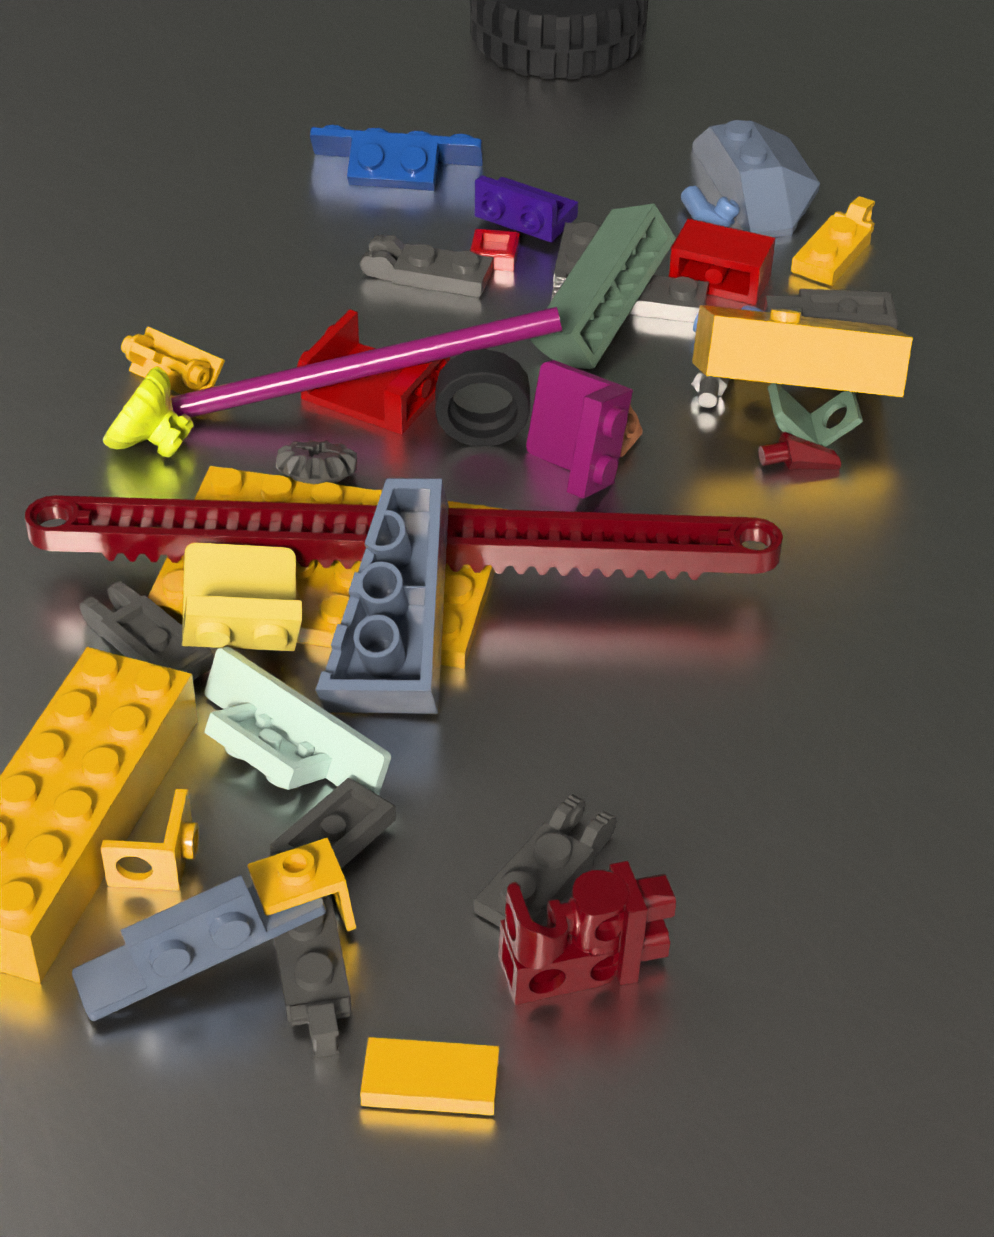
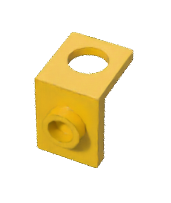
(166, 858)
(301, 877)

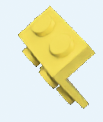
(240, 597)

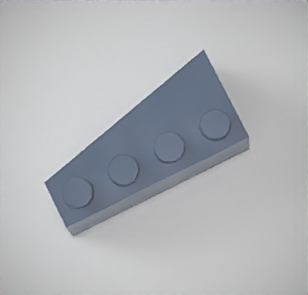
(393, 623)

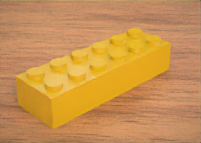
(81, 782)

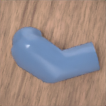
(701, 210)

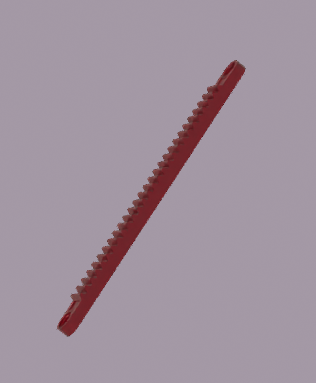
(473, 535)

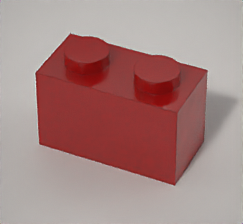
(727, 258)

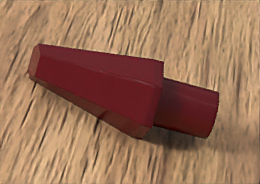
(798, 454)

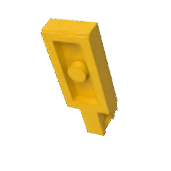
(836, 243)

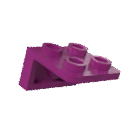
(579, 425)

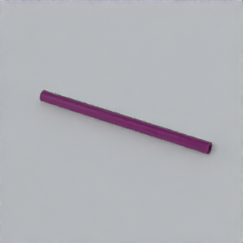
(367, 363)

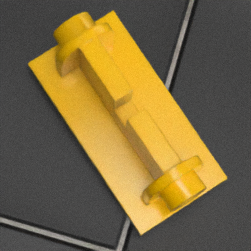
(185, 365)

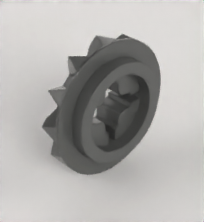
(316, 461)

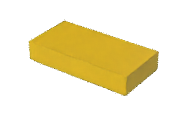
(430, 1076)

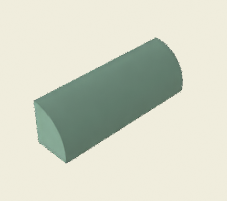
(606, 284)

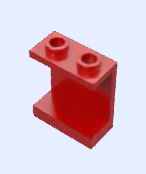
(384, 399)

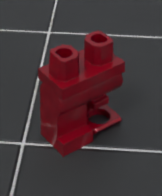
(588, 940)

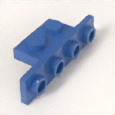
(395, 158)

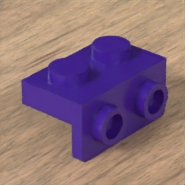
(523, 207)

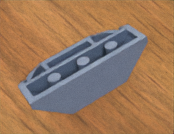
(759, 173)

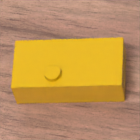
(801, 350)

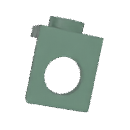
(797, 421)

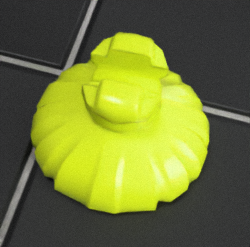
(149, 418)

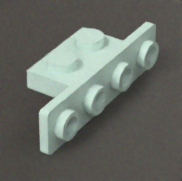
(284, 730)

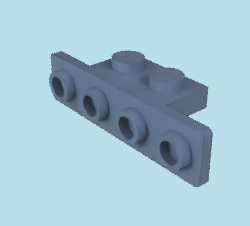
(183, 943)

